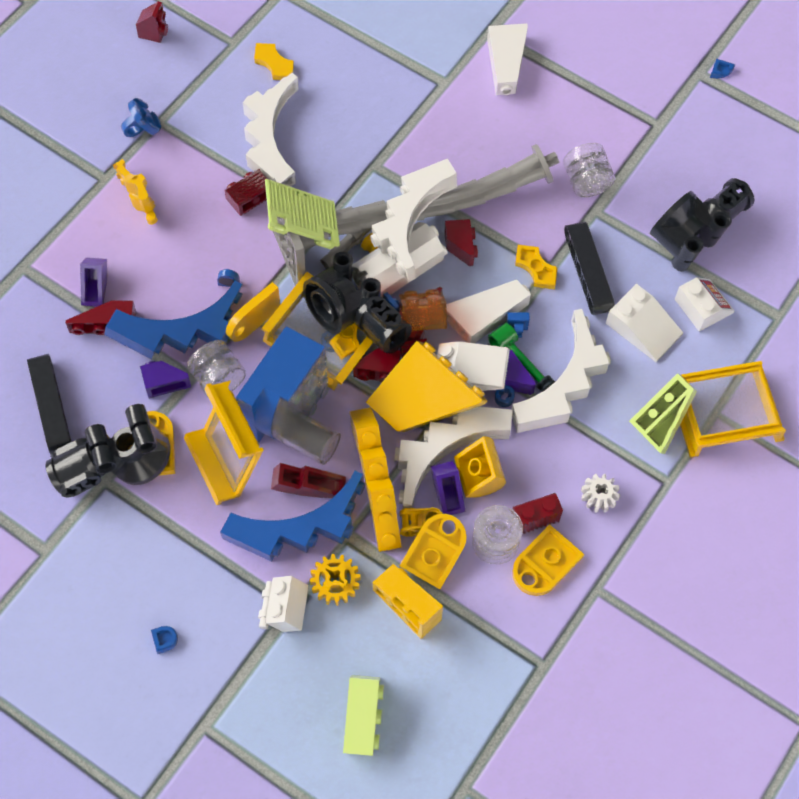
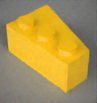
(408, 600)

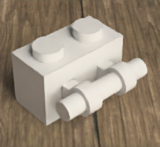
(283, 604)

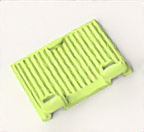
(302, 213)

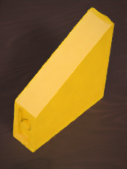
(423, 390)

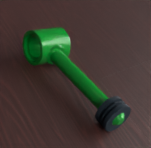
(506, 337)

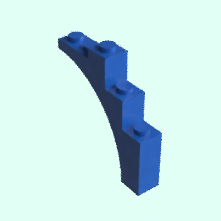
(150, 335)
(329, 520)

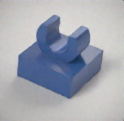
(518, 321)

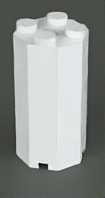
(424, 251)

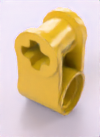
(417, 517)

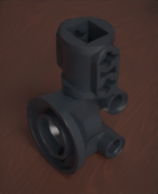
(690, 216)
(338, 305)
(87, 459)

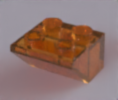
(424, 310)

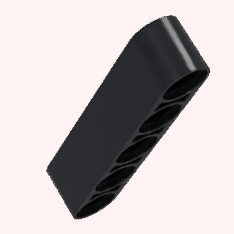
(589, 268)
(49, 402)

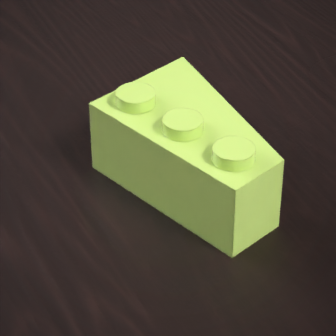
(664, 413)
(363, 715)

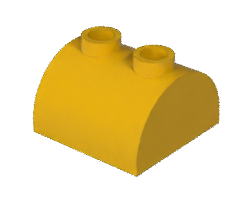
(480, 468)

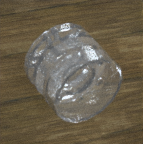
(589, 170)
(216, 364)
(493, 546)

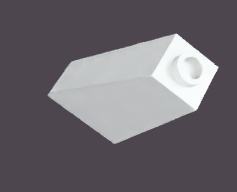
(506, 53)
(485, 311)

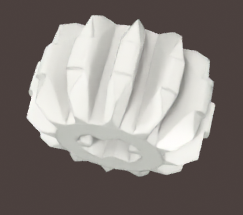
(603, 500)

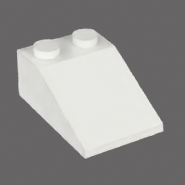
(644, 323)
(480, 363)

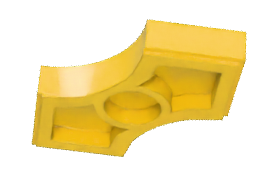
(269, 57)
(541, 272)
(345, 342)

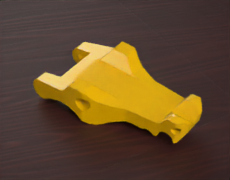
(137, 191)

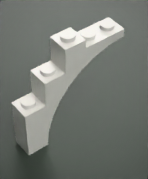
(259, 132)
(417, 193)
(554, 403)
(443, 439)

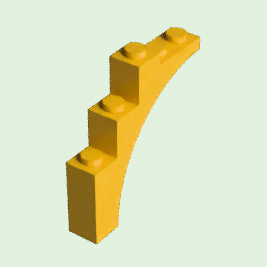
(377, 478)

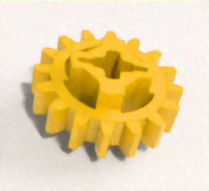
(342, 586)

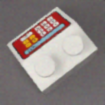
(702, 302)

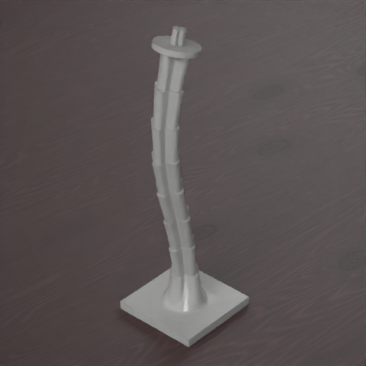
(463, 196)

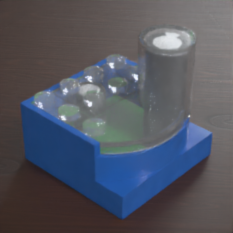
(286, 393)

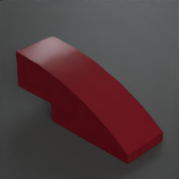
(306, 481)

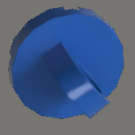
(140, 119)

